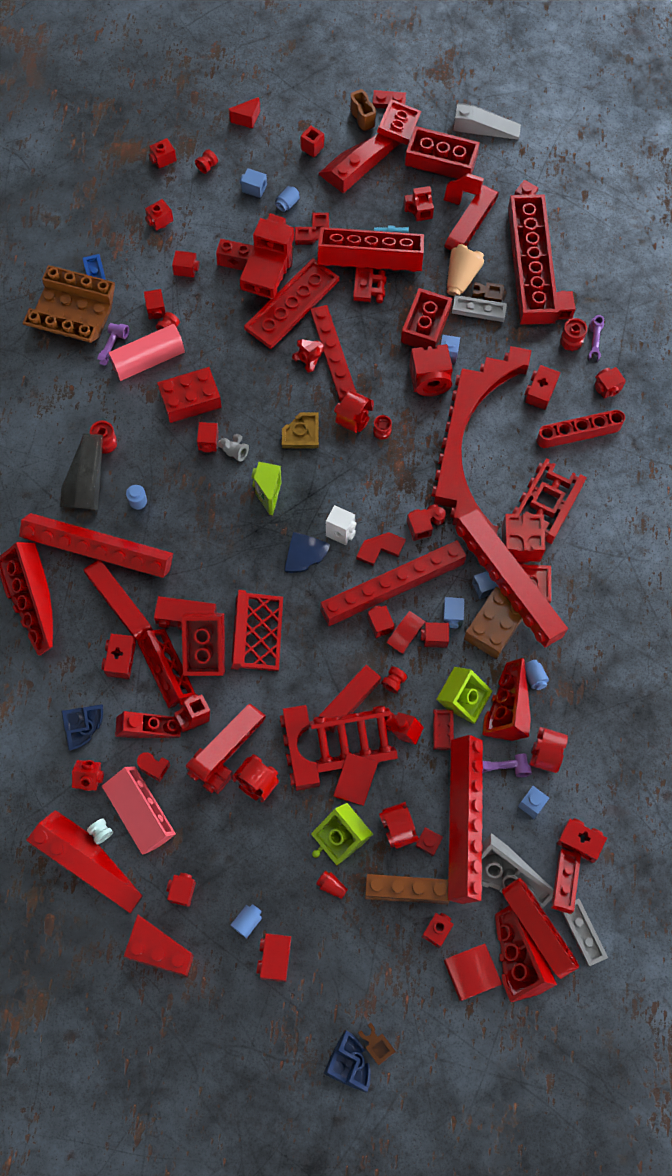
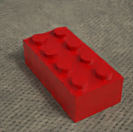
(441, 153)

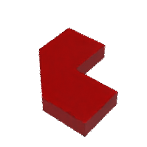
(467, 183)
(310, 235)
(386, 542)

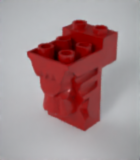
(268, 258)

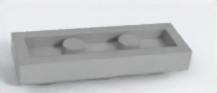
(479, 308)
(585, 935)

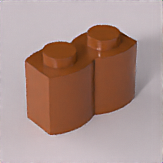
(362, 109)

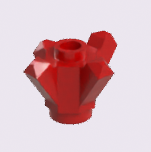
(308, 353)

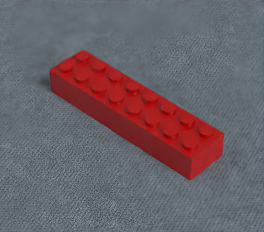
(532, 259)

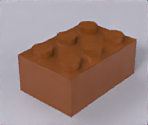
(493, 625)

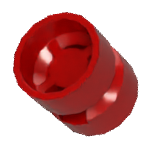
(573, 334)
(109, 438)

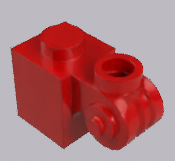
(420, 521)
(404, 727)

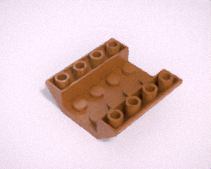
(72, 304)

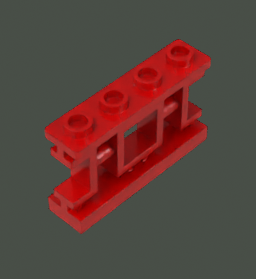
(561, 506)

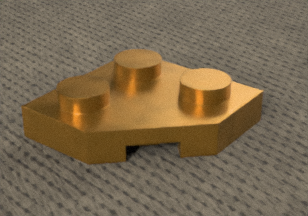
(302, 431)

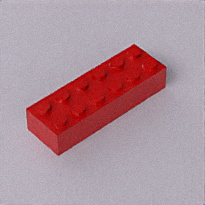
(370, 249)

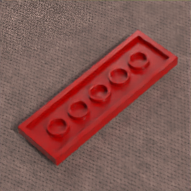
(291, 303)

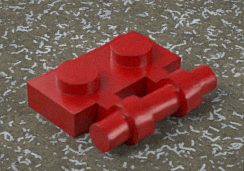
(363, 285)

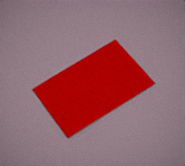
(355, 779)

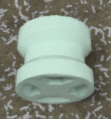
(100, 831)

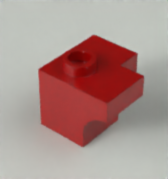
(420, 203)
(193, 713)

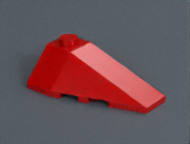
(510, 710)
(523, 964)

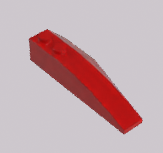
(357, 161)
(28, 588)
(80, 855)

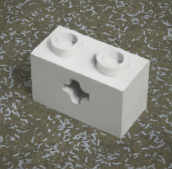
(340, 525)

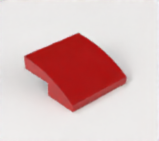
(472, 972)

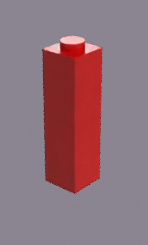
(352, 695)

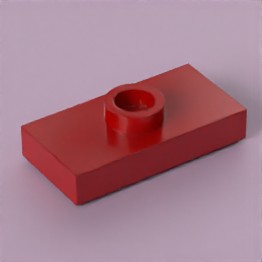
(443, 729)

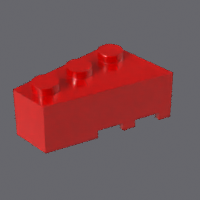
(156, 949)

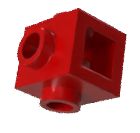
(87, 775)

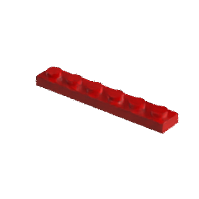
(332, 350)

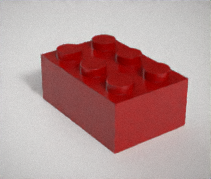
(426, 319)
(189, 394)
(203, 644)

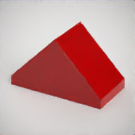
(245, 113)

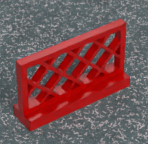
(241, 627)

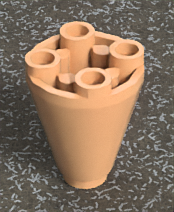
(462, 268)

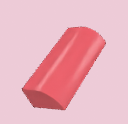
(146, 352)
(138, 809)

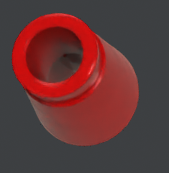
(331, 884)

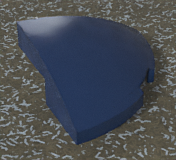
(304, 552)
(81, 724)
(348, 1063)

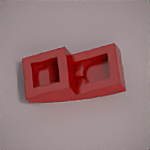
(406, 632)

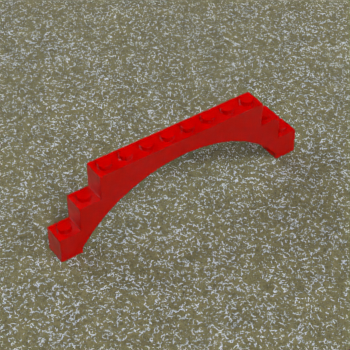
(471, 391)

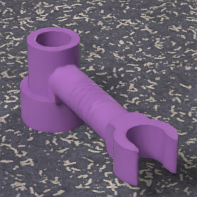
(596, 328)
(115, 331)
(520, 765)

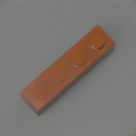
(406, 889)

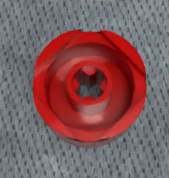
(353, 411)
(548, 750)
(256, 778)
(400, 825)

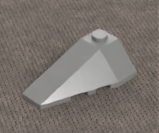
(482, 122)
(504, 866)

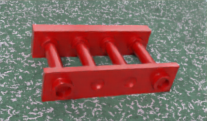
(330, 763)

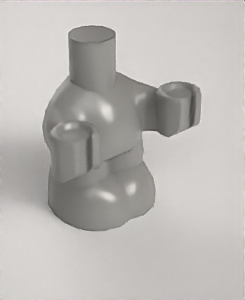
(233, 448)

